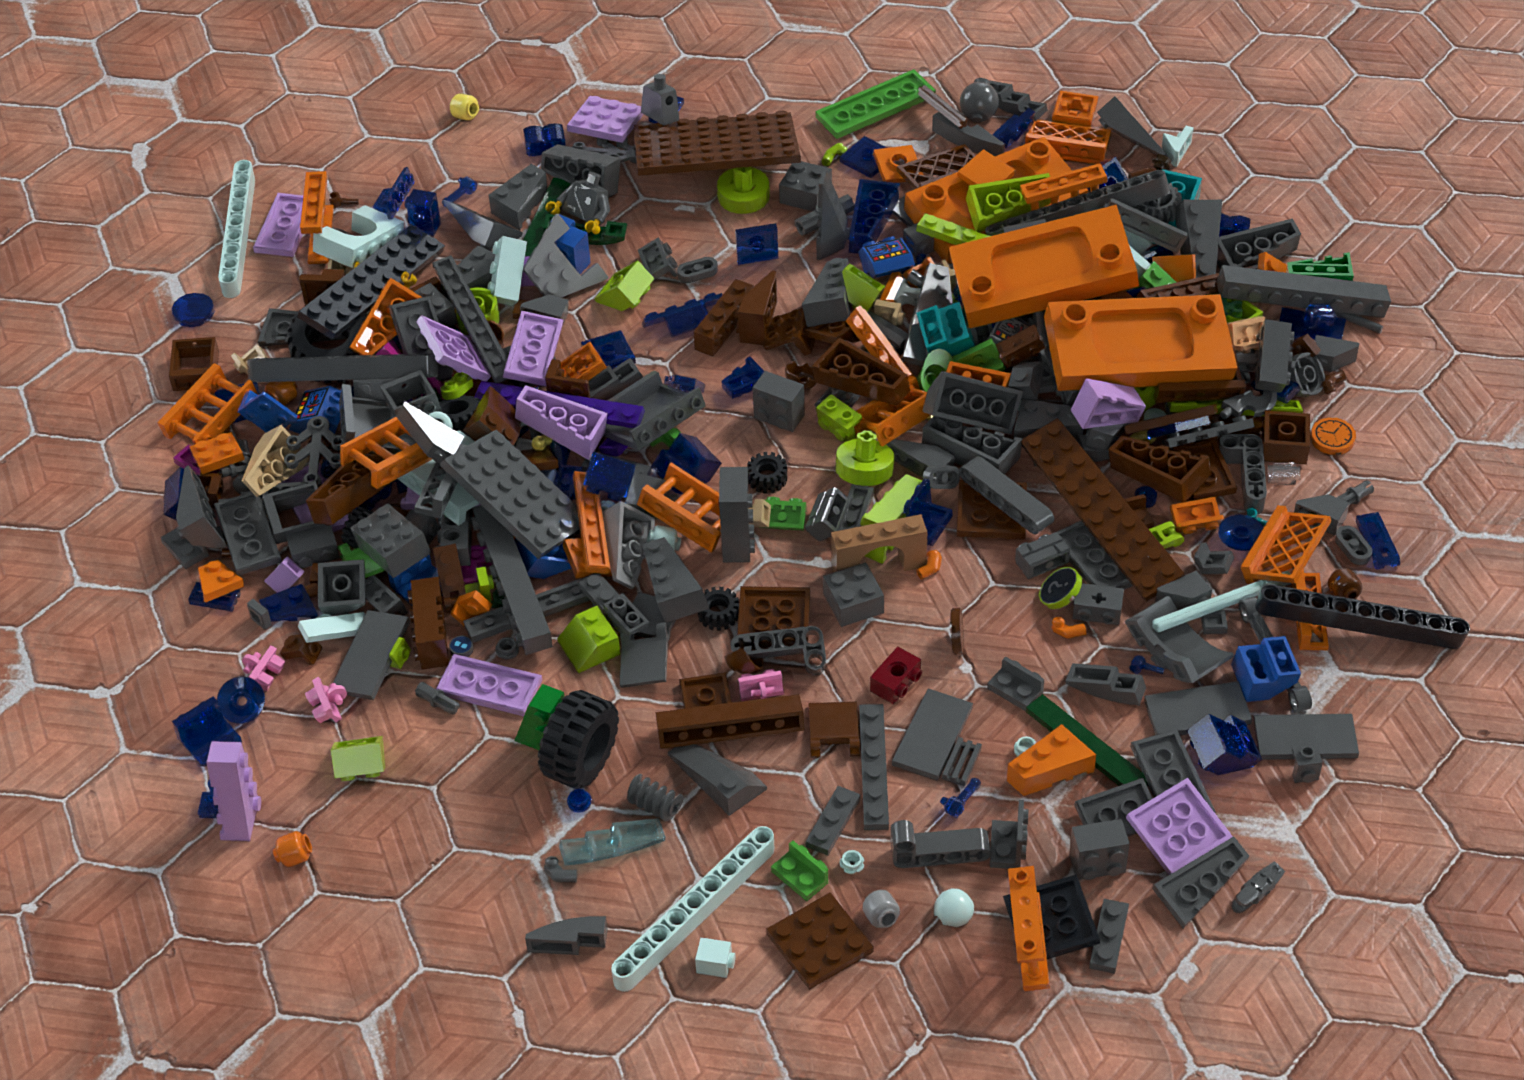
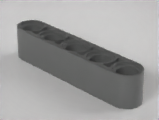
(1006, 495)

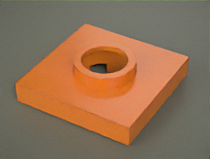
(1075, 101)
(887, 168)
(578, 361)

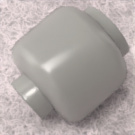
(881, 909)

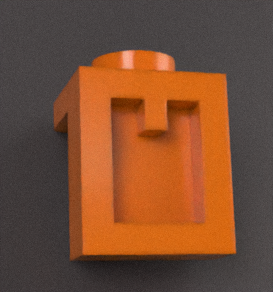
(469, 606)

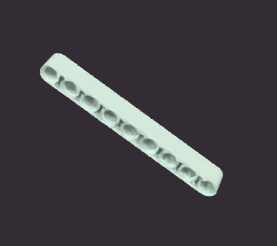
(236, 229)
(692, 917)

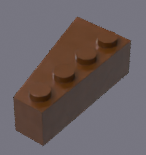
(343, 492)
(429, 623)

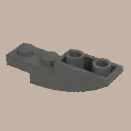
(615, 607)

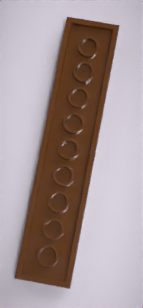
(1101, 509)

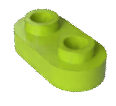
(456, 386)

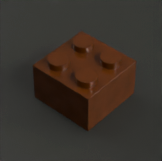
(1286, 437)

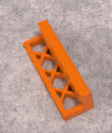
(875, 340)
(1305, 630)

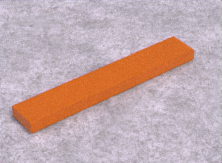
(591, 527)

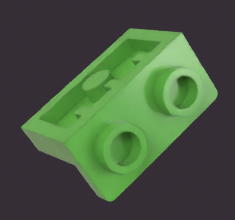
(787, 514)
(801, 871)

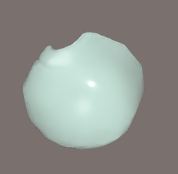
(954, 907)

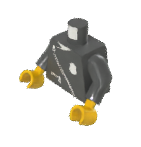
(584, 201)

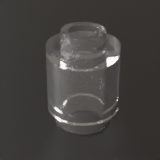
(1283, 473)

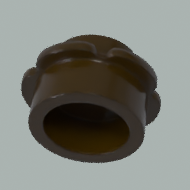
(1161, 162)

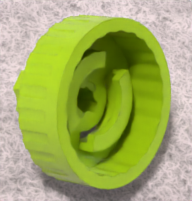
(743, 181)
(871, 464)

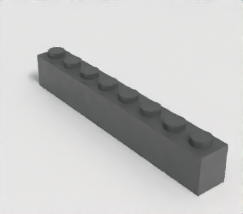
(1302, 291)
(512, 582)

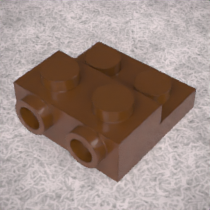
(314, 285)
(832, 331)

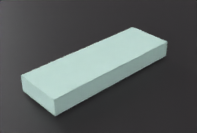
(331, 627)

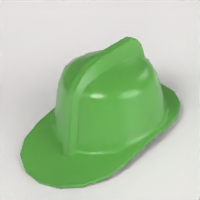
(934, 363)

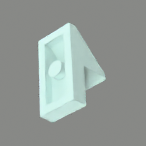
(1177, 146)

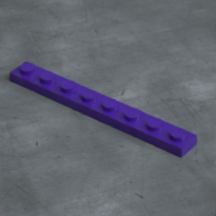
(617, 413)

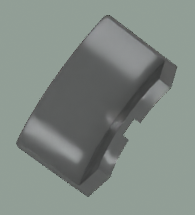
(1176, 648)

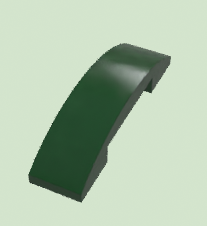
(612, 233)

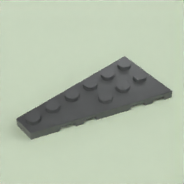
(934, 291)

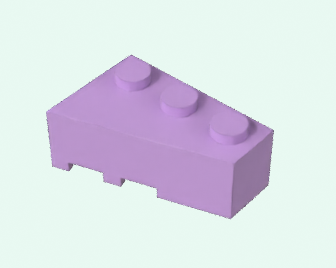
(1106, 404)

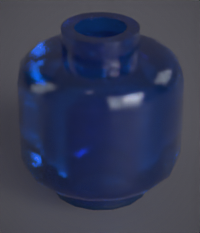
(1319, 317)

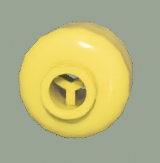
(464, 107)

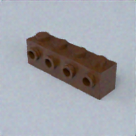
(720, 320)

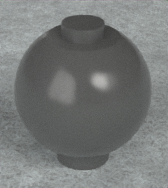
(979, 101)

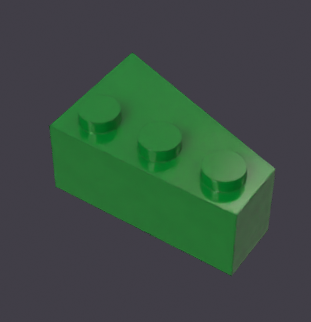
(1330, 267)
(537, 716)

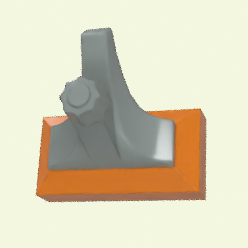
(898, 291)

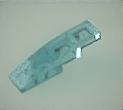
(612, 842)

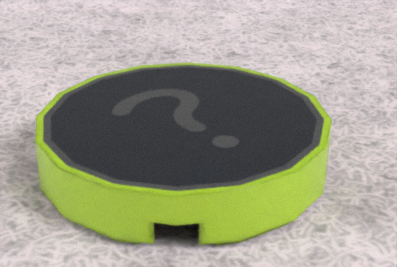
(1060, 588)

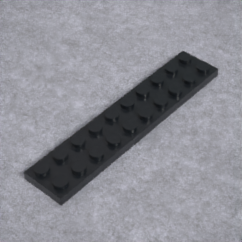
(357, 290)

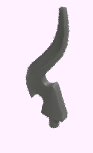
(1238, 404)

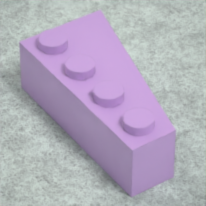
(233, 790)

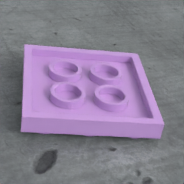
(605, 119)
(453, 349)
(1178, 826)

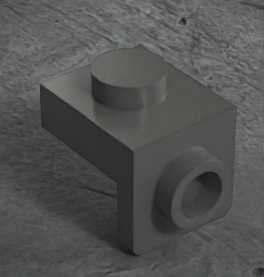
(1213, 561)
(1307, 763)

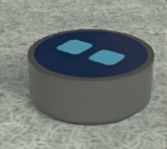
(461, 646)

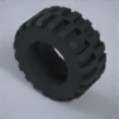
(302, 335)
(578, 739)

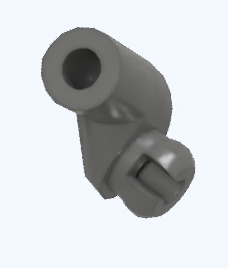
(556, 872)

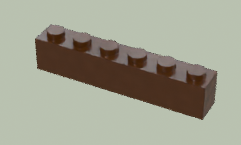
(730, 721)

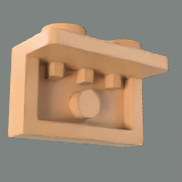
(1244, 333)

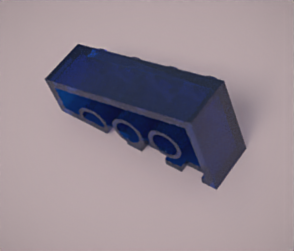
(872, 211)

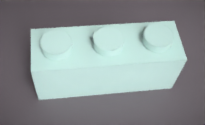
(507, 270)

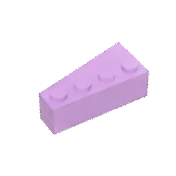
(562, 420)

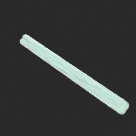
(1212, 605)

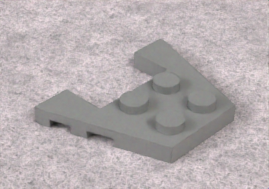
(551, 269)

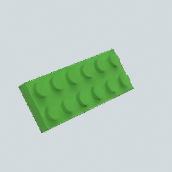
(872, 104)

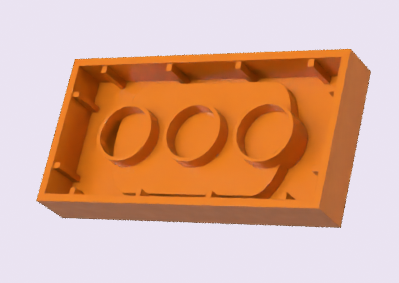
(947, 196)
(1043, 264)
(1139, 341)

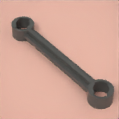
(1298, 695)

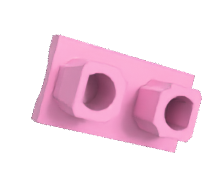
(268, 661)
(761, 685)
(328, 697)

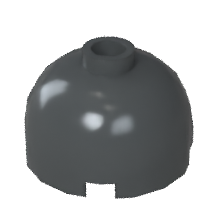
(1307, 373)

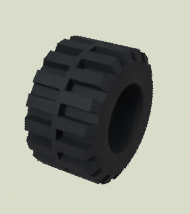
(460, 411)

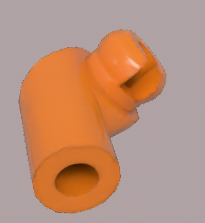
(933, 564)
(1067, 631)

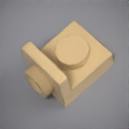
(889, 311)

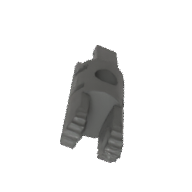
(1257, 887)

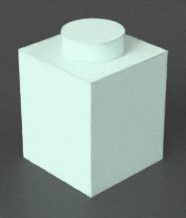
(714, 957)

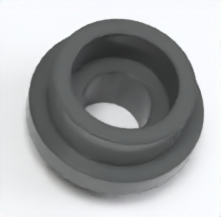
(507, 648)

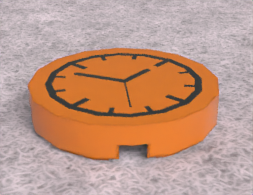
(1333, 436)

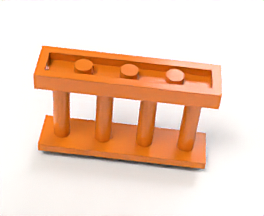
(1062, 184)
(314, 211)
(196, 397)
(891, 420)
(394, 464)
(673, 512)
(1028, 928)

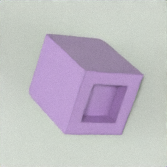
(284, 575)

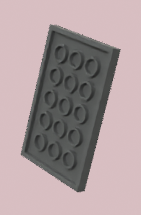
(515, 493)

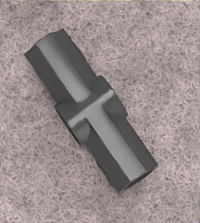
(809, 221)

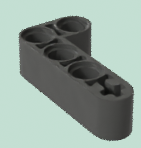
(1248, 452)
(779, 649)
(937, 847)

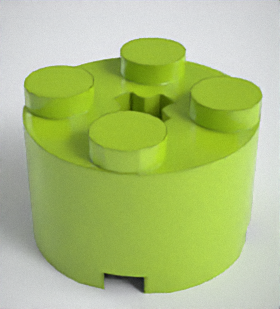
(487, 304)

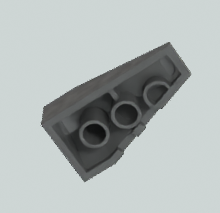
(831, 220)
(479, 227)
(195, 514)

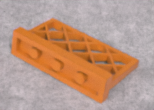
(1076, 147)
(1269, 543)

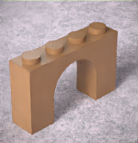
(906, 534)

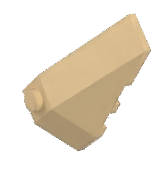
(267, 462)

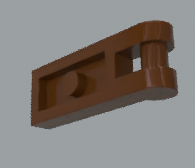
(449, 573)

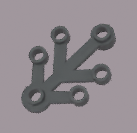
(628, 153)
(314, 448)

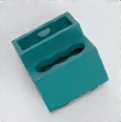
(946, 329)

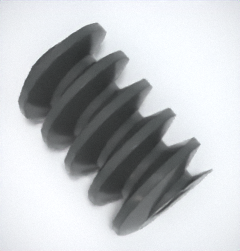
(652, 799)

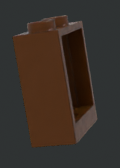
(184, 348)

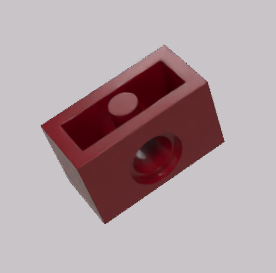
(895, 675)

